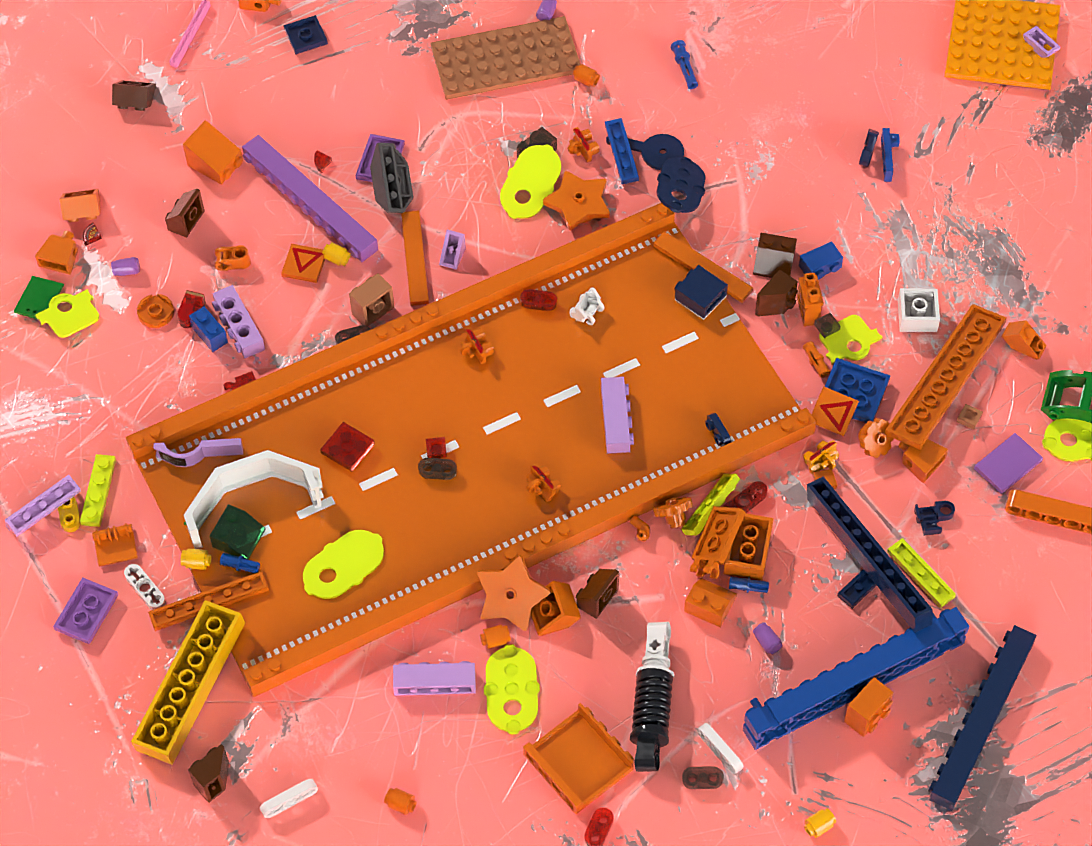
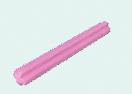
(189, 33)

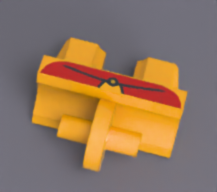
(823, 458)

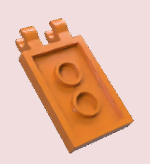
(716, 540)

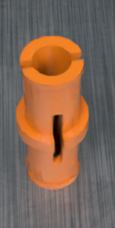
(816, 359)

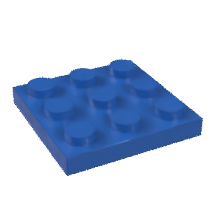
(860, 384)

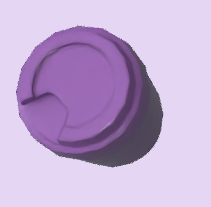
(546, 9)
(125, 266)
(767, 638)

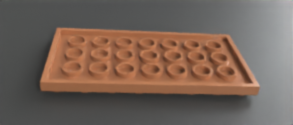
(505, 57)

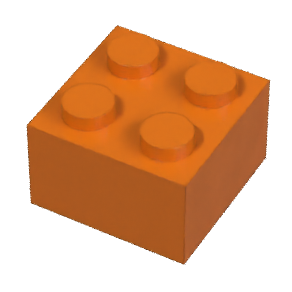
(869, 707)

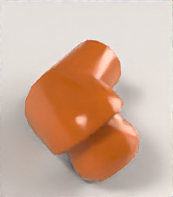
(643, 528)

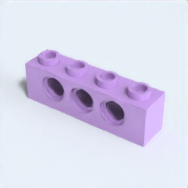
(252, 342)

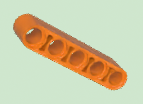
(1049, 510)

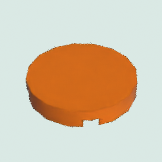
(155, 311)

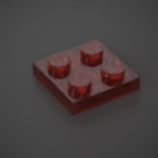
(347, 446)

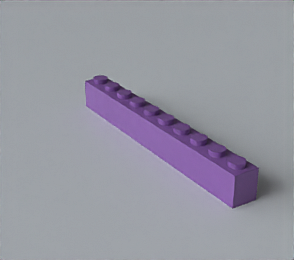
(310, 198)

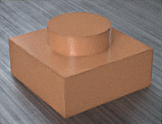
(969, 416)

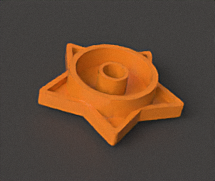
(578, 200)
(515, 579)

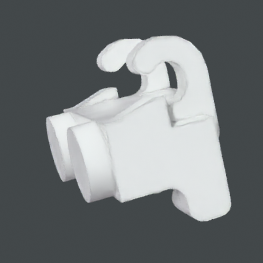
(587, 306)

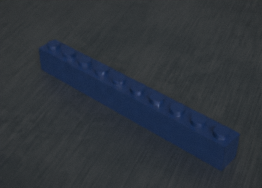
(870, 555)
(982, 718)

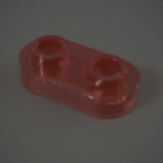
(538, 299)
(597, 828)

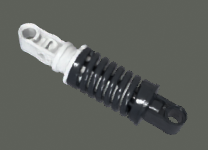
(652, 699)

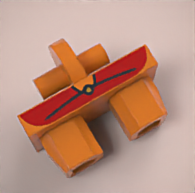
(579, 144)
(474, 346)
(540, 483)

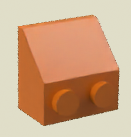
(80, 205)
(709, 602)
(556, 610)

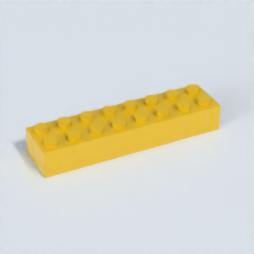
(188, 682)

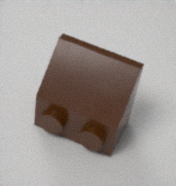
(132, 94)
(185, 213)
(774, 254)
(777, 295)
(598, 591)

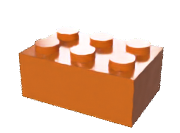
(750, 548)

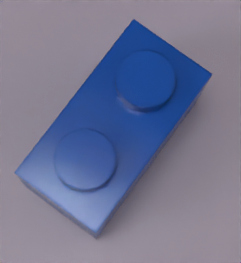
(821, 260)
(208, 329)

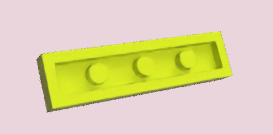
(98, 490)
(716, 497)
(921, 573)

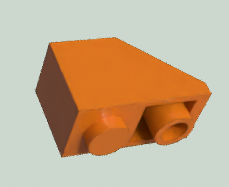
(1024, 339)

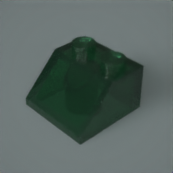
(236, 532)

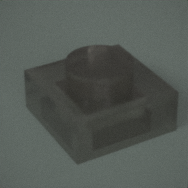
(827, 325)

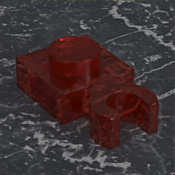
(240, 381)

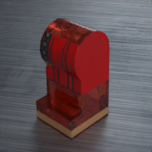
(189, 304)

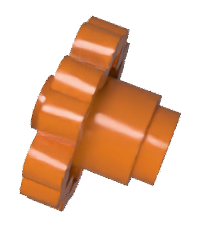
(873, 438)
(674, 511)

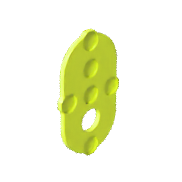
(534, 172)
(1080, 429)
(350, 557)
(511, 677)

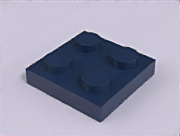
(305, 34)

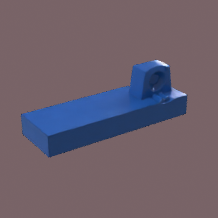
(888, 141)

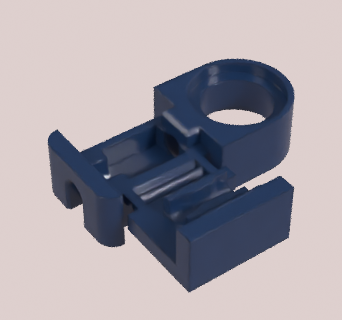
(868, 150)
(932, 515)

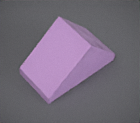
(1035, 34)
(453, 249)

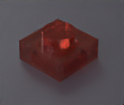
(436, 447)

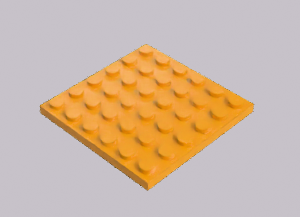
(990, 42)

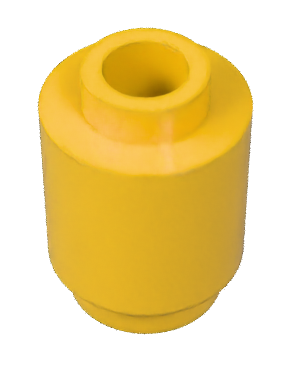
(336, 254)
(195, 559)
(819, 823)

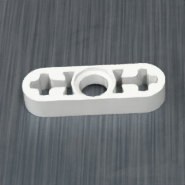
(144, 579)
(720, 748)
(288, 798)

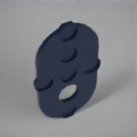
(682, 176)

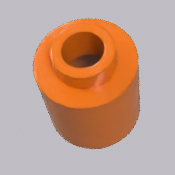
(586, 75)
(495, 636)
(400, 801)

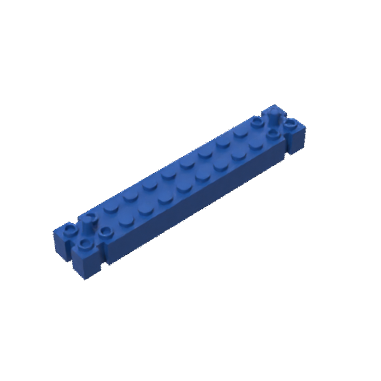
(844, 682)

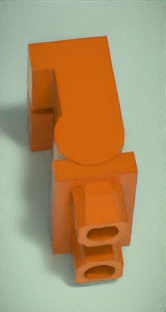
(809, 298)

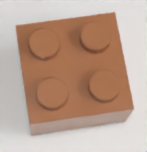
(371, 300)

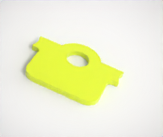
(77, 318)
(851, 329)

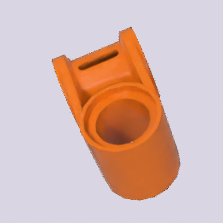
(231, 258)

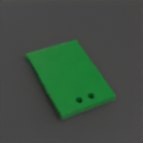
(37, 296)

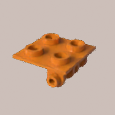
(115, 544)

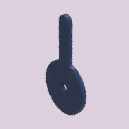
(653, 145)

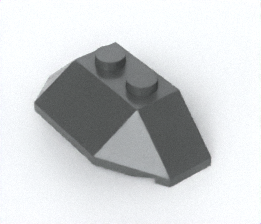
(391, 178)

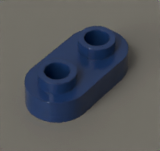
(720, 433)

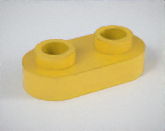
(67, 512)

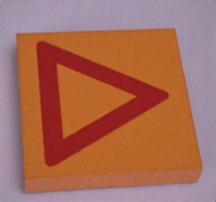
(303, 263)
(834, 411)

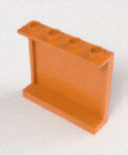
(579, 759)

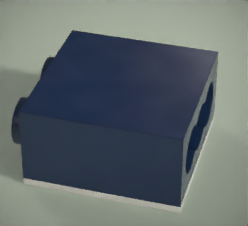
(700, 291)

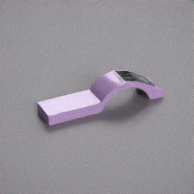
(206, 448)

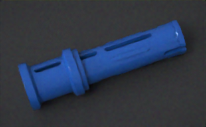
(679, 53)

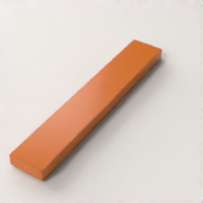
(414, 258)
(691, 259)
(221, 595)

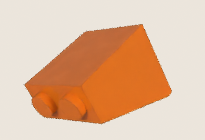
(212, 153)

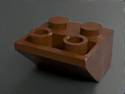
(210, 773)

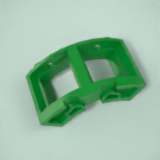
(1064, 379)

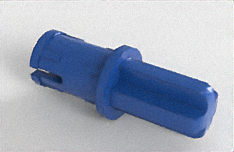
(239, 563)
(748, 585)

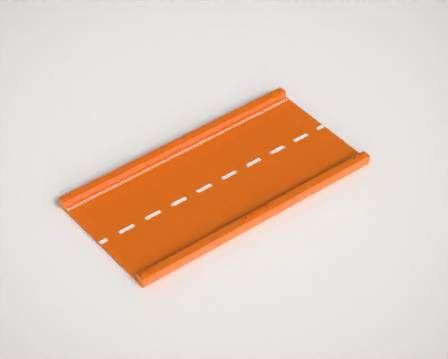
(519, 409)

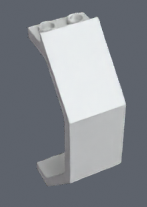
(246, 472)

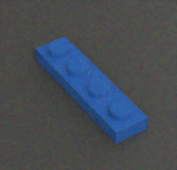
(621, 151)

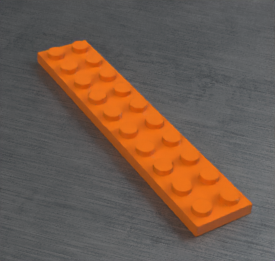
(945, 376)

